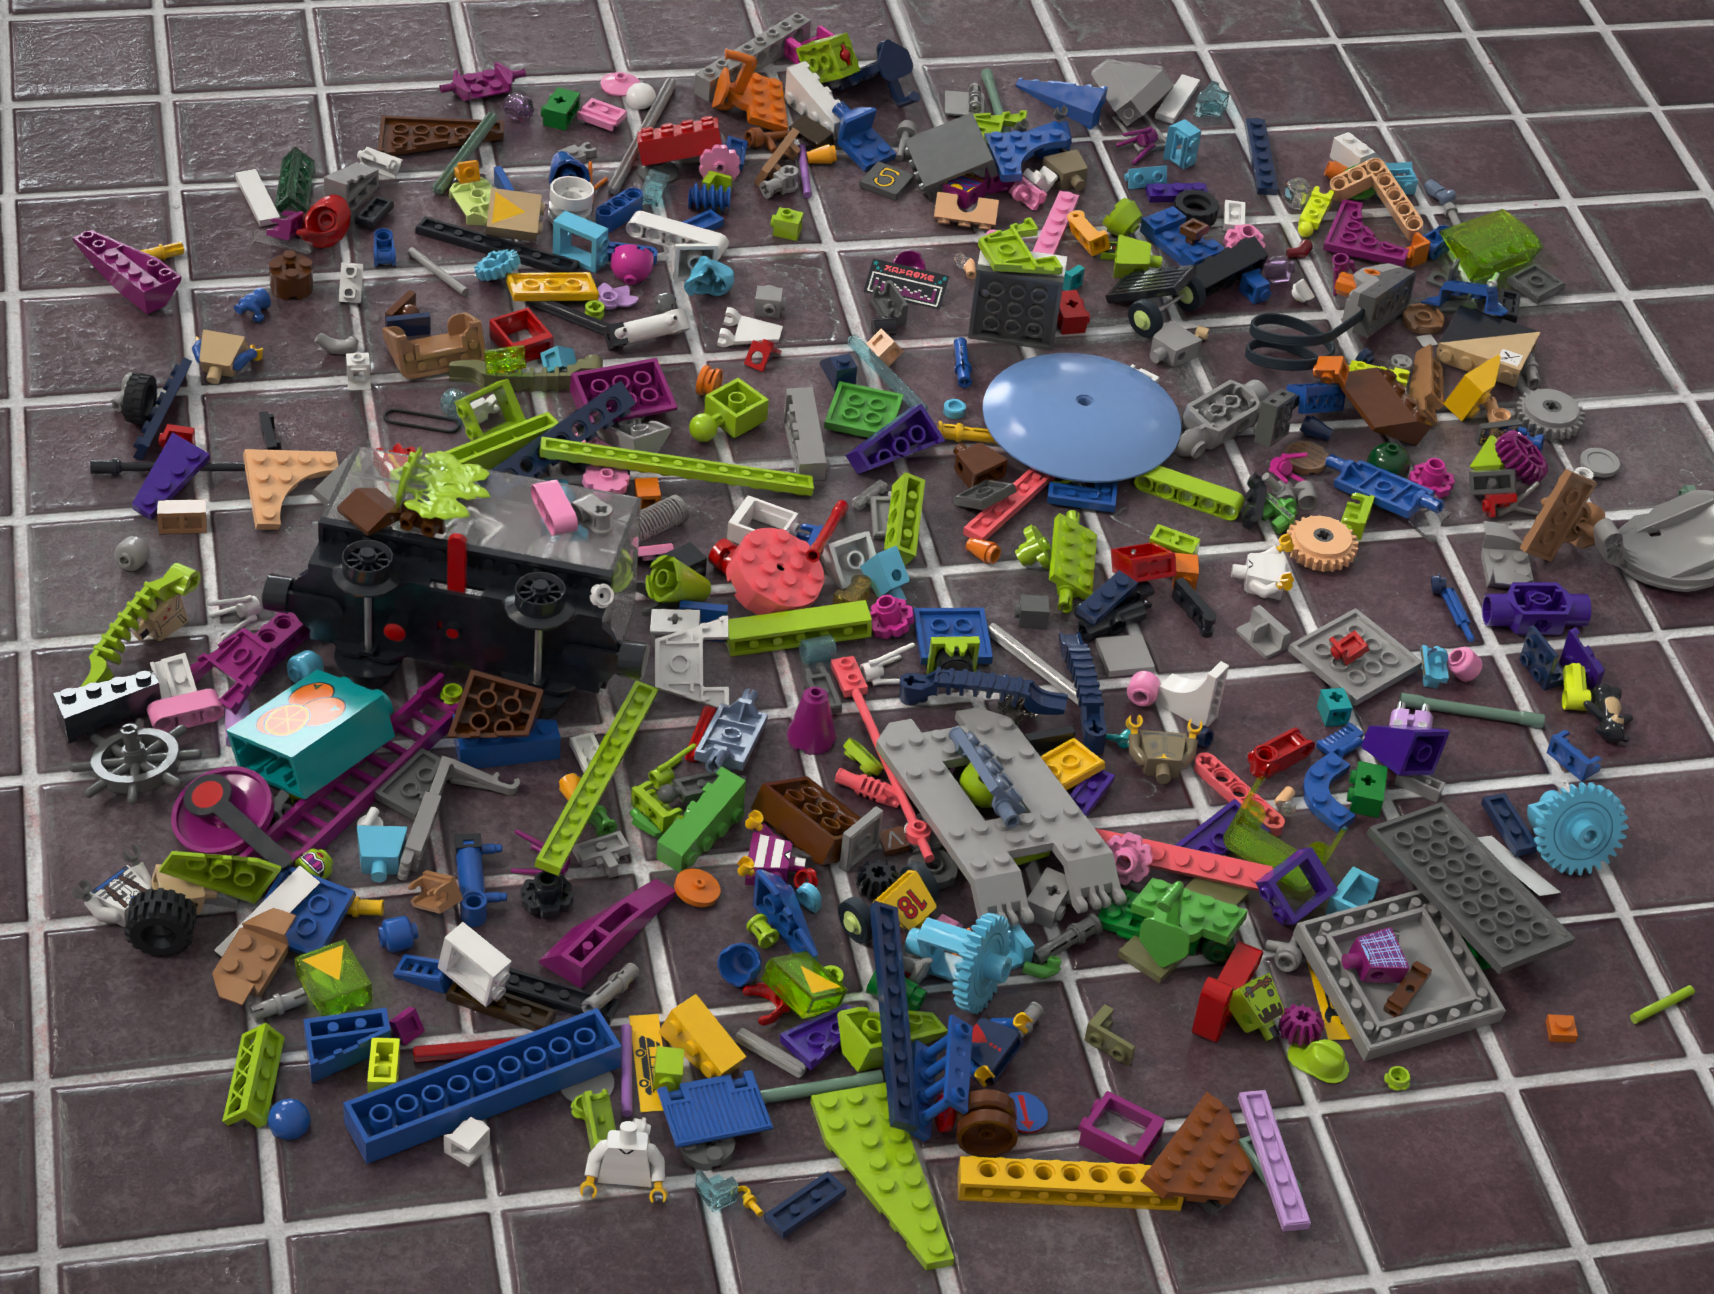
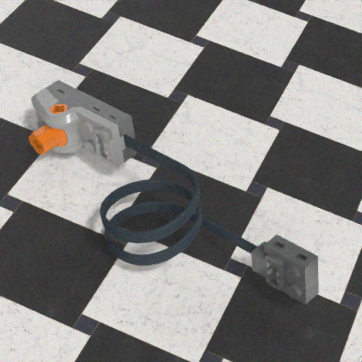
(1374, 299)

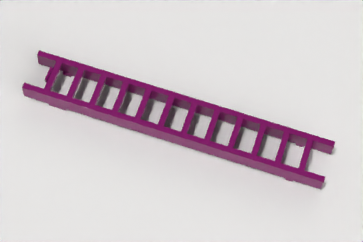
(361, 801)

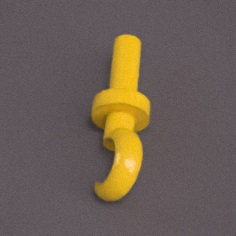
(750, 1201)

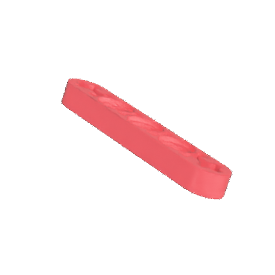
(1209, 768)

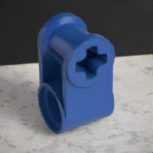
(1438, 245)
(384, 248)

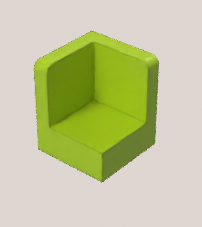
(717, 179)

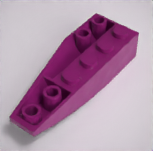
(131, 272)
(599, 938)

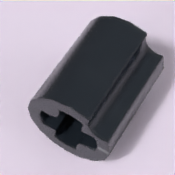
(887, 324)

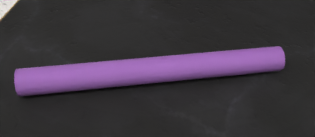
(804, 172)
(626, 1071)

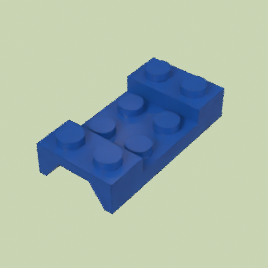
(1163, 231)

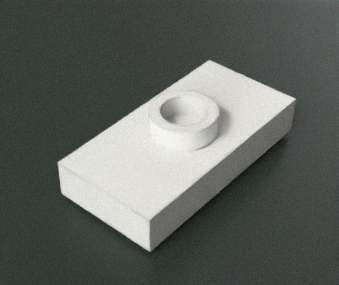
(584, 748)

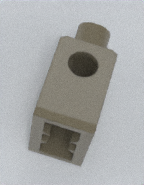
(1069, 168)

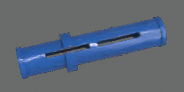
(964, 376)

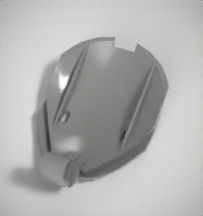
(1678, 557)

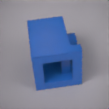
(1255, 286)

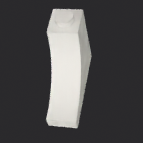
(1194, 698)

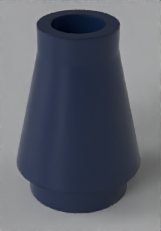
(1315, 428)

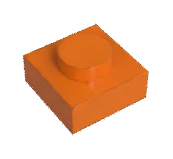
(1561, 1028)

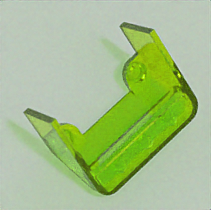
(1257, 845)

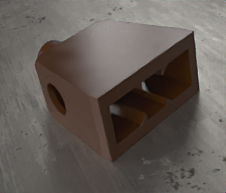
(978, 463)

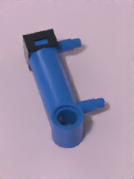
(471, 878)

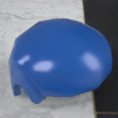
(289, 1119)

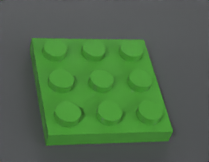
(862, 409)

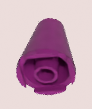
(812, 723)

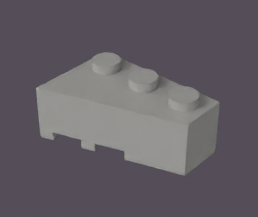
(352, 183)

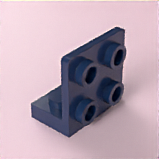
(1541, 660)

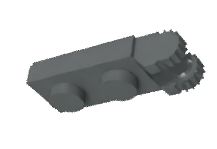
(824, 681)

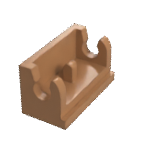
(182, 516)
(437, 892)

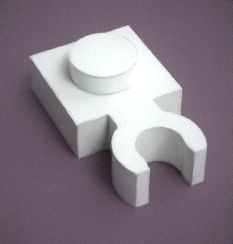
(483, 407)

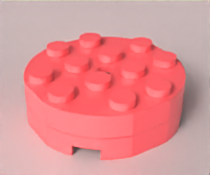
(773, 572)

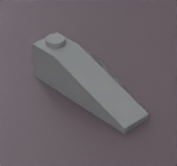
(636, 435)

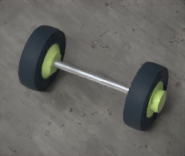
(1147, 317)
(855, 913)

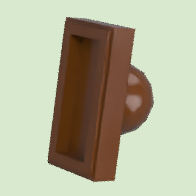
(404, 305)

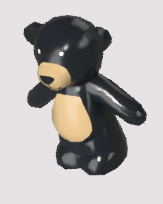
(1606, 709)

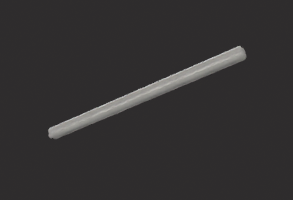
(633, 150)

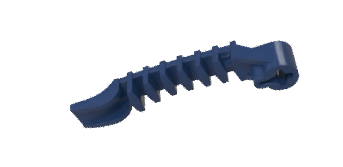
(1085, 681)
(917, 688)

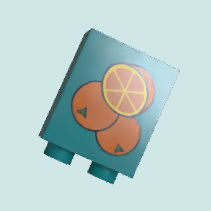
(312, 732)

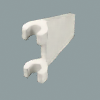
(747, 330)

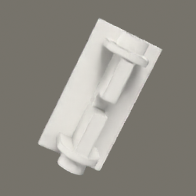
(385, 163)

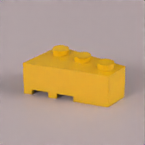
(702, 1038)

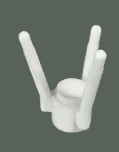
(247, 607)
(874, 668)

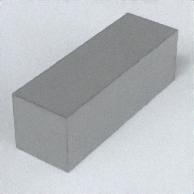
(1422, 785)

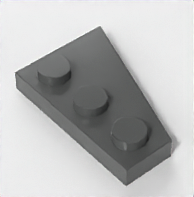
(408, 784)

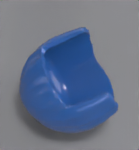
(739, 964)

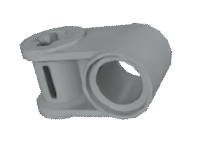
(593, 514)

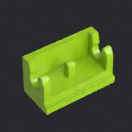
(1357, 515)
(1175, 540)
(651, 806)
(597, 1116)

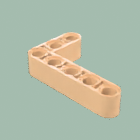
(1376, 174)

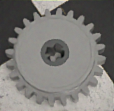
(1550, 414)

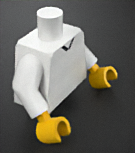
(1265, 571)
(626, 1160)

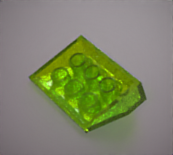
(1491, 244)

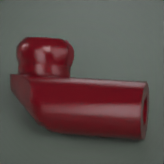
(1301, 251)

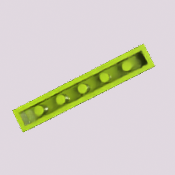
(788, 628)

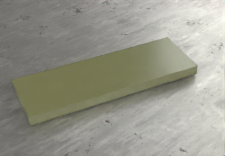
(1137, 956)

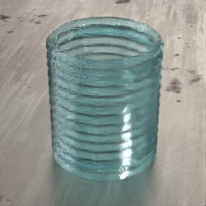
(817, 649)

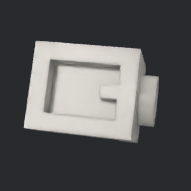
(1043, 179)

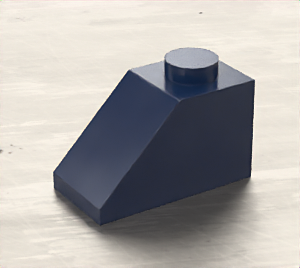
(839, 368)

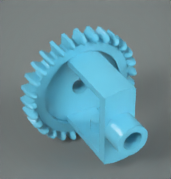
(1578, 827)
(982, 951)

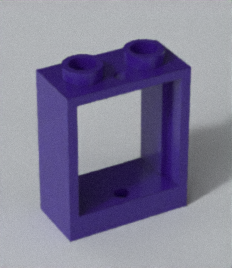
(1316, 876)

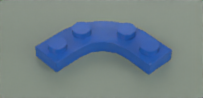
(1317, 792)

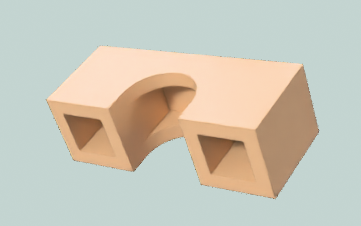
(983, 216)

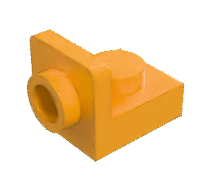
(467, 171)

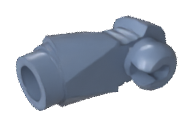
(1439, 192)

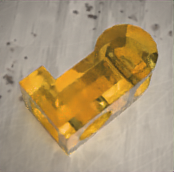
(856, 591)

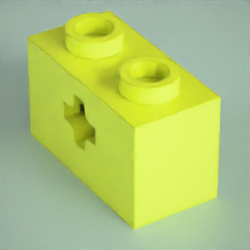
(383, 1063)

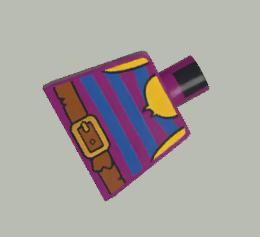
(968, 189)

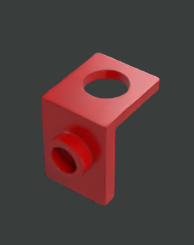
(765, 348)

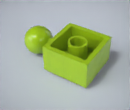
(732, 408)

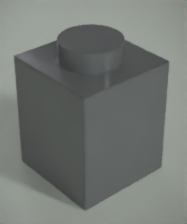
(1032, 611)

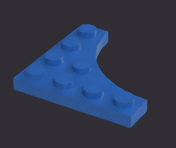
(1014, 147)

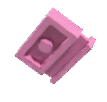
(601, 114)

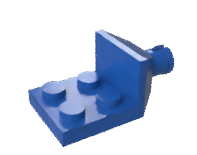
(859, 137)

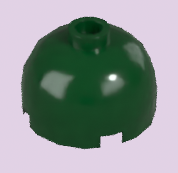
(1390, 458)

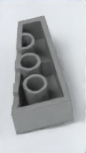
(804, 433)

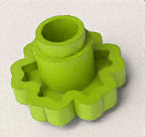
(1034, 549)

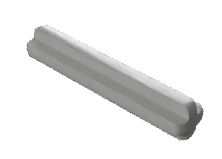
(770, 1052)

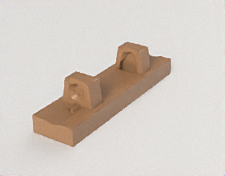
(787, 149)

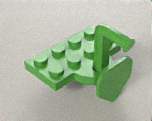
(1180, 918)

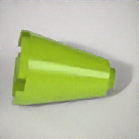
(675, 581)

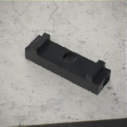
(267, 425)

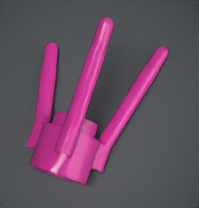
(1282, 466)

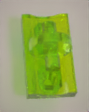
(504, 359)

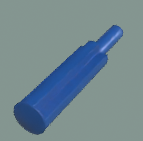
(1457, 612)

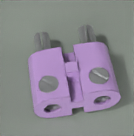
(1402, 717)

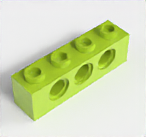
(905, 516)

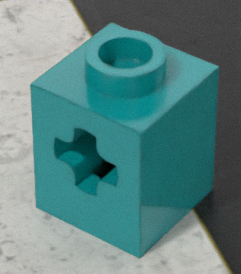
(1334, 701)

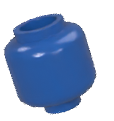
(397, 934)

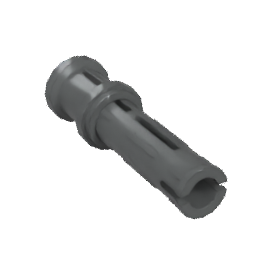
(1075, 934)

